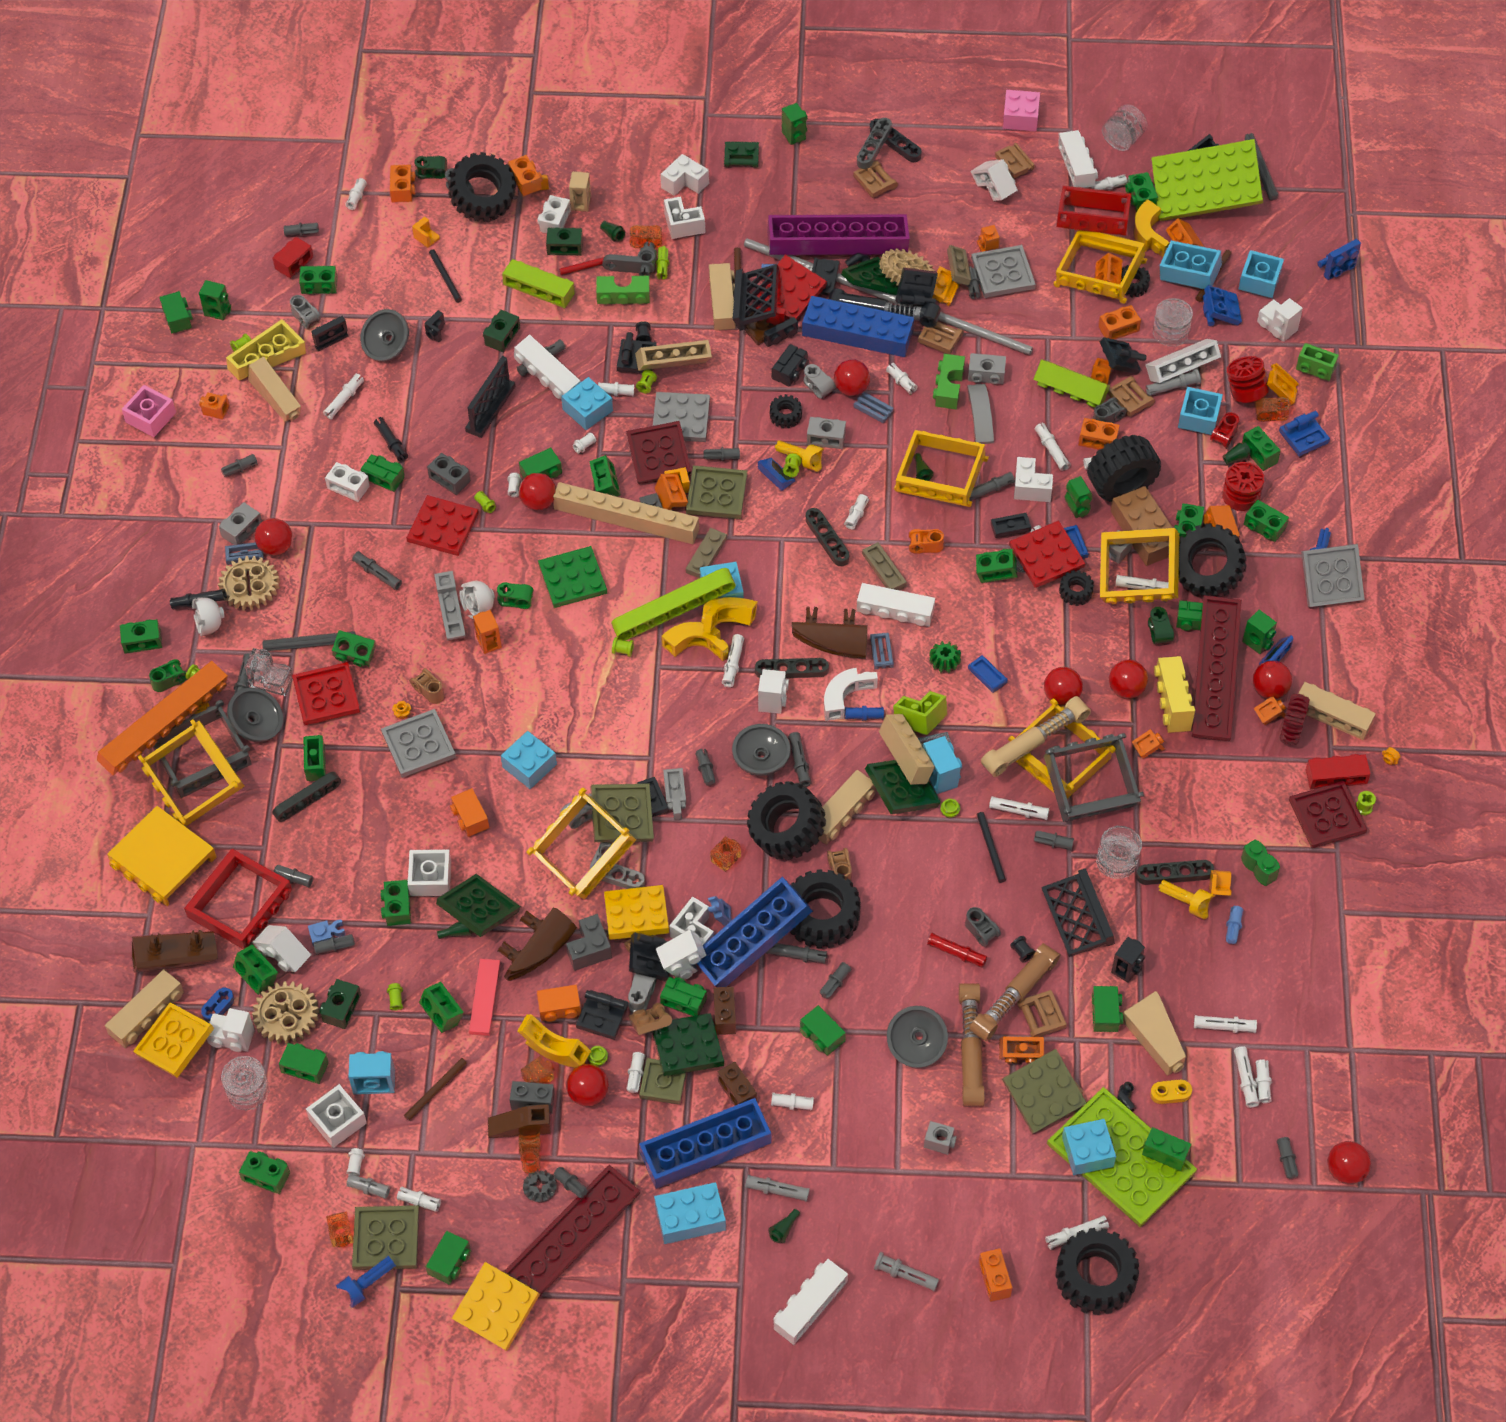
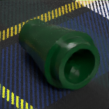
(613, 231)
(1237, 453)

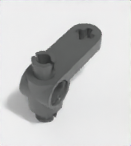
(641, 264)

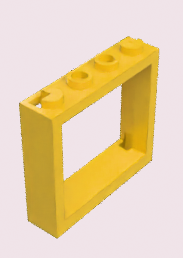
(1140, 536)

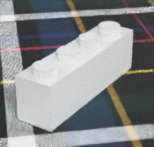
(1077, 159)
(1183, 360)
(545, 367)
(895, 604)
(810, 1301)

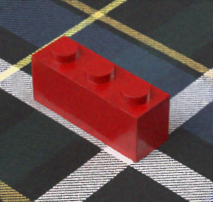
(1327, 771)

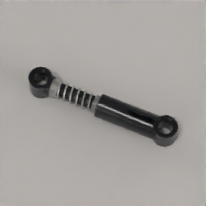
(927, 314)

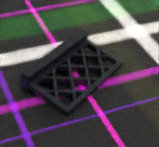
(743, 297)
(489, 399)
(1093, 905)

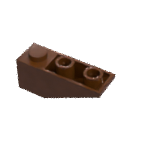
(522, 1121)

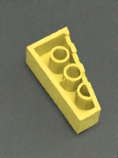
(276, 344)
(1174, 692)

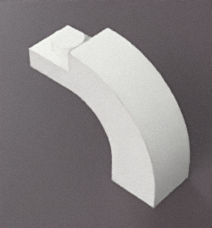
(843, 685)

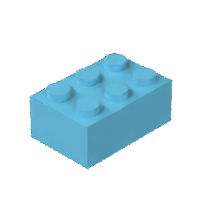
(1190, 265)
(690, 1213)

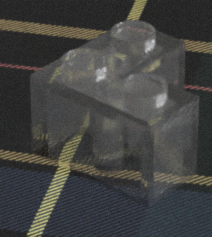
(266, 674)

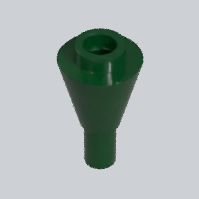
(922, 469)
(456, 929)
(780, 1230)

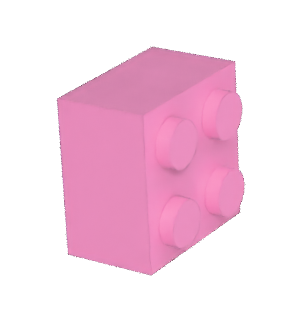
(1021, 110)
(148, 411)

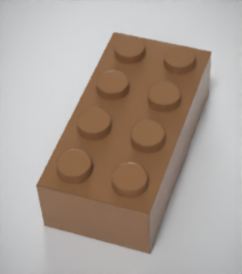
(1140, 512)

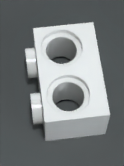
(554, 213)
(347, 481)

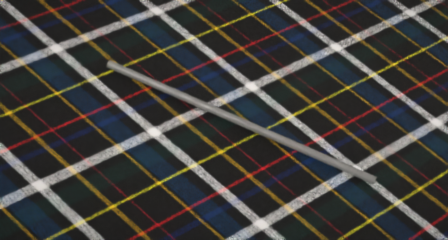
(987, 334)

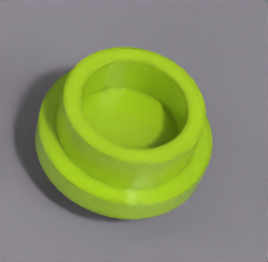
(950, 808)
(598, 1055)

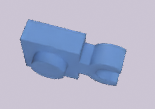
(720, 910)
(323, 931)

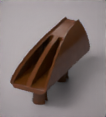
(837, 639)
(545, 942)
(173, 950)

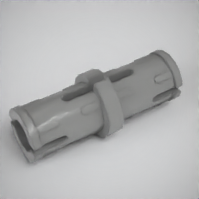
(368, 1186)

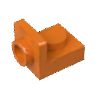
(1101, 370)
(1270, 710)
(1148, 743)

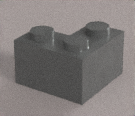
(592, 946)

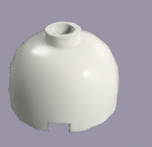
(476, 597)
(207, 615)

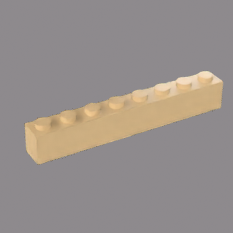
(626, 513)

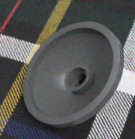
(377, 332)
(261, 709)
(757, 741)
(903, 1040)

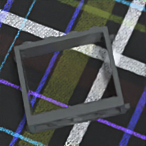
(210, 774)
(1096, 807)

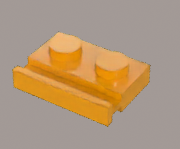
(945, 287)
(1282, 383)

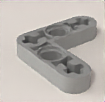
(633, 875)

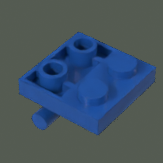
(1340, 259)
(1221, 305)
(1304, 433)

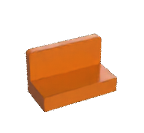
(1182, 232)
(670, 491)

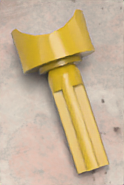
(810, 456)
(1198, 902)

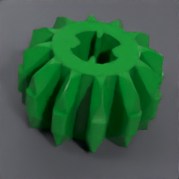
(945, 656)

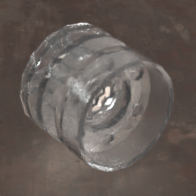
(1124, 127)
(1172, 322)
(1118, 852)
(245, 1093)

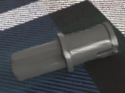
(301, 229)
(974, 284)
(723, 453)
(239, 465)
(705, 766)
(1054, 840)
(294, 875)
(334, 944)
(835, 980)
(1287, 1157)
(570, 1182)

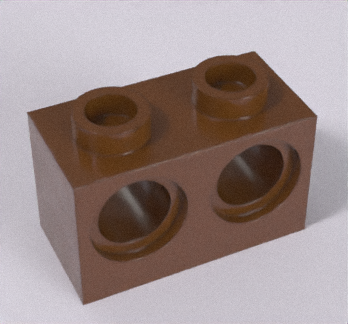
(724, 1010)
(736, 1084)

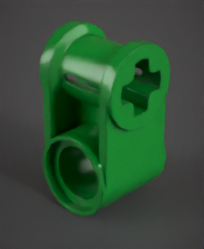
(516, 596)
(168, 676)

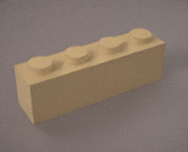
(722, 295)
(673, 355)
(1337, 711)
(906, 749)
(845, 803)
(144, 1009)

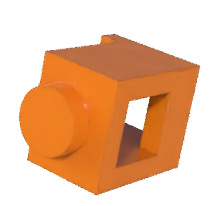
(988, 239)
(214, 405)

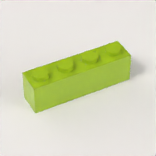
(538, 283)
(1071, 382)

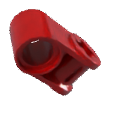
(1226, 429)

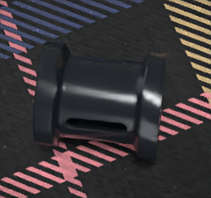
(643, 331)
(1022, 948)

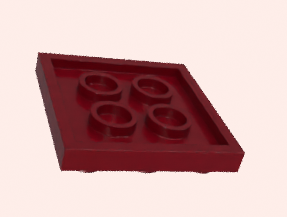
(657, 450)
(1327, 814)

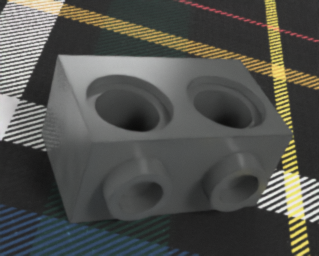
(448, 473)

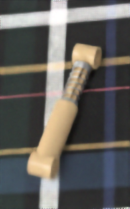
(998, 760)

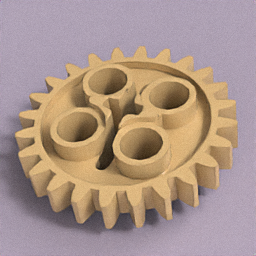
(894, 261)
(266, 581)
(294, 998)

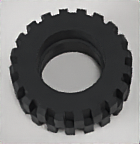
(485, 167)
(1123, 467)
(1224, 579)
(800, 835)
(831, 887)
(1100, 1245)

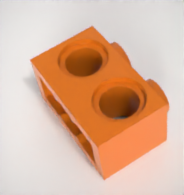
(526, 176)
(401, 183)
(1109, 269)
(1119, 323)
(1097, 433)
(487, 631)
(995, 1275)

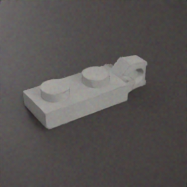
(675, 791)

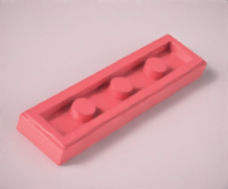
(484, 997)

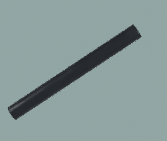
(445, 276)
(991, 847)

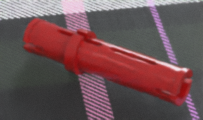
(957, 950)

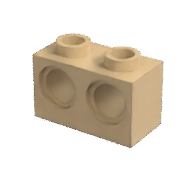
(580, 191)

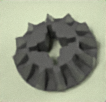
(547, 1191)

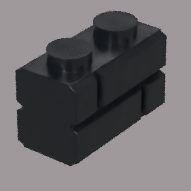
(789, 365)

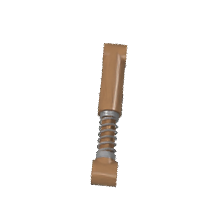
(1042, 961)
(971, 1048)

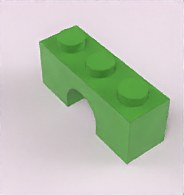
(635, 293)
(951, 370)

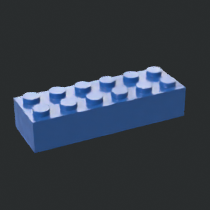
(858, 326)
(753, 933)
(705, 1143)

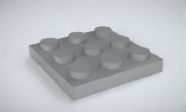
(1003, 271)
(687, 408)
(1332, 575)
(418, 743)

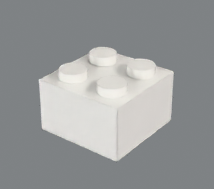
(429, 872)
(336, 1116)

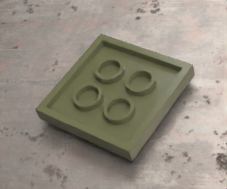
(716, 492)
(628, 806)
(1044, 1091)
(384, 1233)

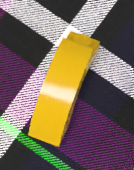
(1145, 218)
(728, 610)
(692, 634)
(552, 1046)

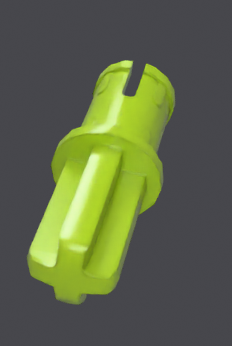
(662, 262)

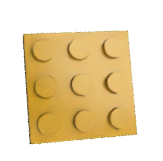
(636, 911)
(173, 1040)
(495, 1306)

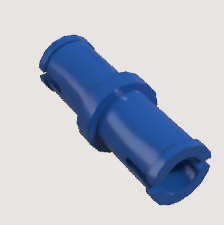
(864, 713)

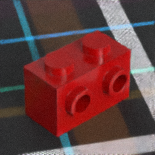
(292, 257)

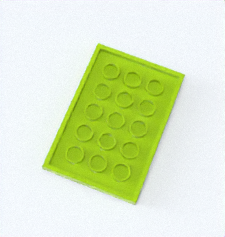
(1207, 180)
(1135, 1182)

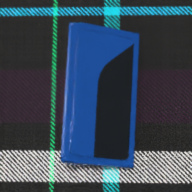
(774, 473)
(1278, 650)

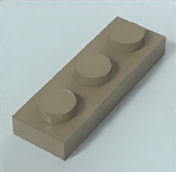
(958, 265)
(706, 552)
(884, 567)

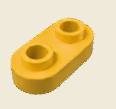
(1172, 1093)

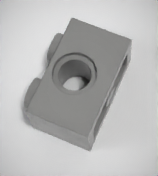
(987, 368)
(826, 432)
(240, 524)

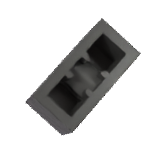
(531, 1094)

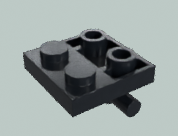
(916, 287)
(1121, 356)
(627, 357)
(644, 957)
(602, 1014)

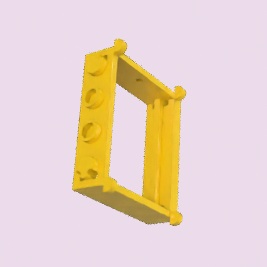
(1105, 243)
(936, 490)
(217, 757)
(1040, 771)
(606, 861)

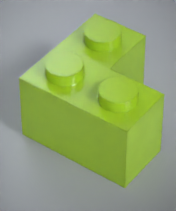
(923, 714)

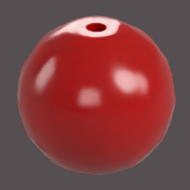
(852, 377)
(537, 491)
(273, 536)
(1128, 679)
(1272, 679)
(1063, 685)
(587, 1085)
(1349, 1162)

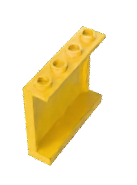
(160, 854)

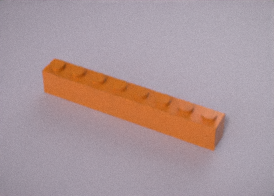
(162, 718)

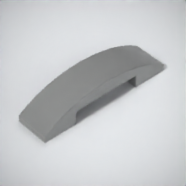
(981, 413)
(449, 605)

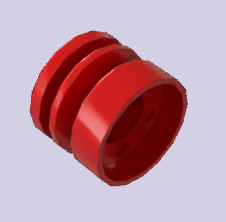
(1247, 379)
(1242, 486)

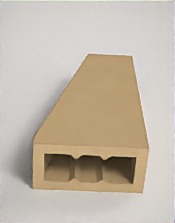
(273, 389)
(1155, 1032)

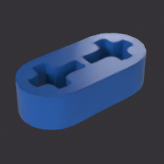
(216, 1004)

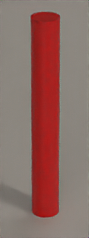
(581, 266)

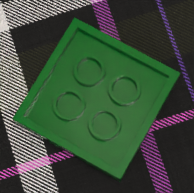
(572, 577)

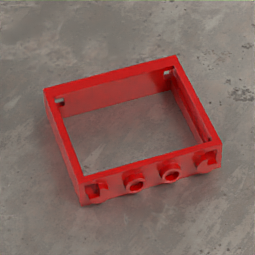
(1093, 199)
(217, 879)

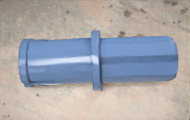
(1234, 924)

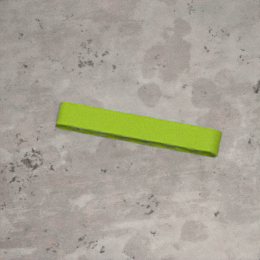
(673, 604)

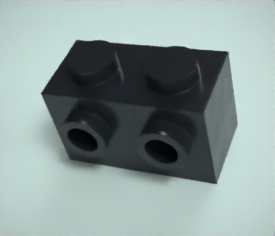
(1128, 959)

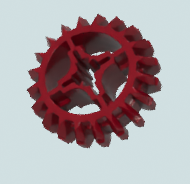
(1294, 719)

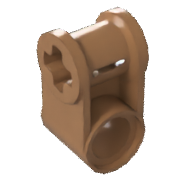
(426, 684)
(840, 862)

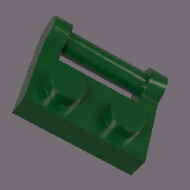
(741, 154)

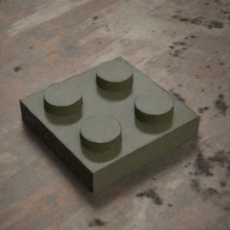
(660, 1087)

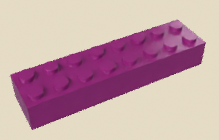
(837, 234)

